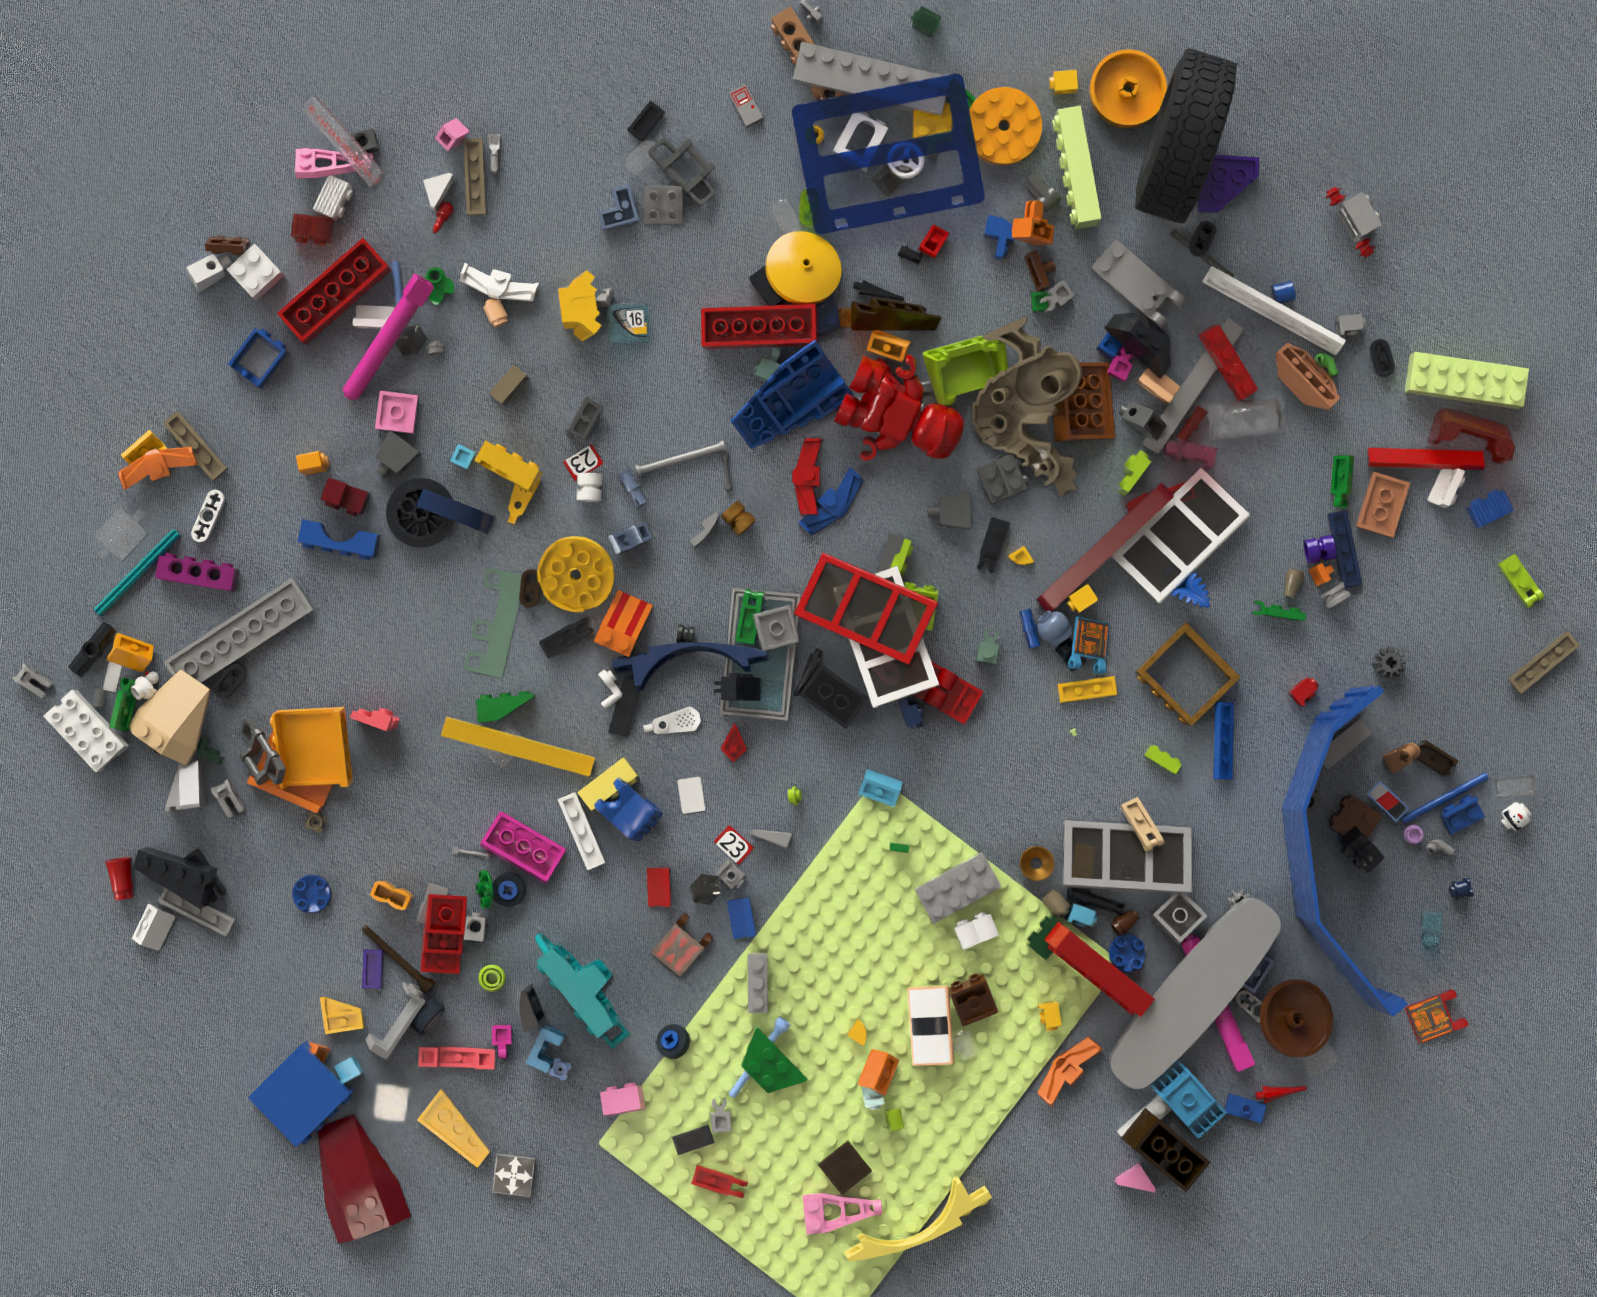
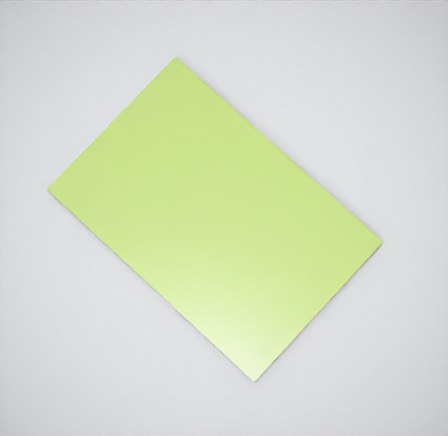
(838, 954)

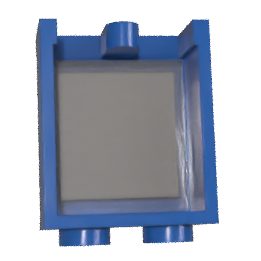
(258, 357)

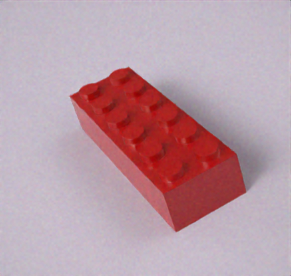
(334, 291)
(759, 326)
(1098, 970)

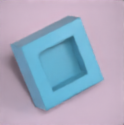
(463, 456)

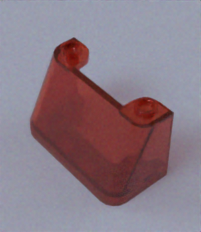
(1450, 423)

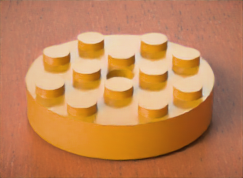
(1122, 107)
(1023, 121)

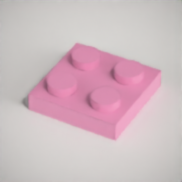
(396, 412)

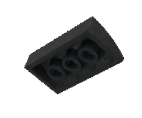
(530, 1009)

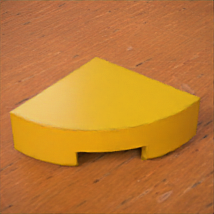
(1021, 557)
(858, 1032)

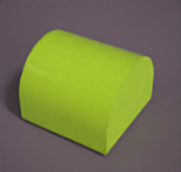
(894, 1119)

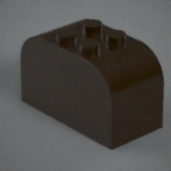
(1165, 1150)

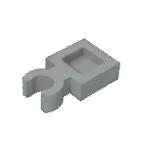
(1058, 295)
(720, 1119)

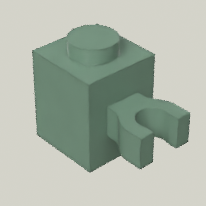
(767, 367)
(987, 650)

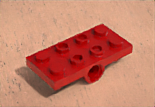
(952, 696)

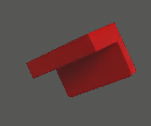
(659, 887)

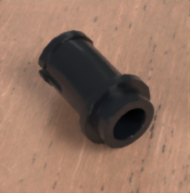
(910, 254)

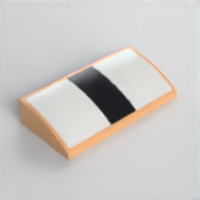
(930, 1025)

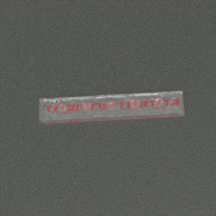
(343, 141)

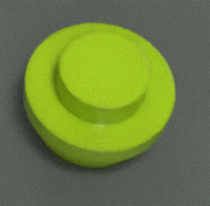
(794, 795)

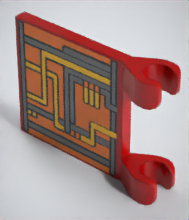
(1431, 1017)

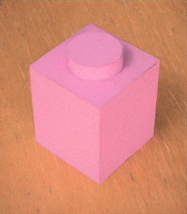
(452, 134)

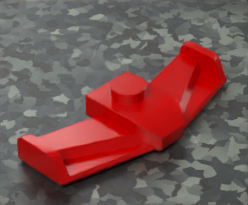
(807, 476)

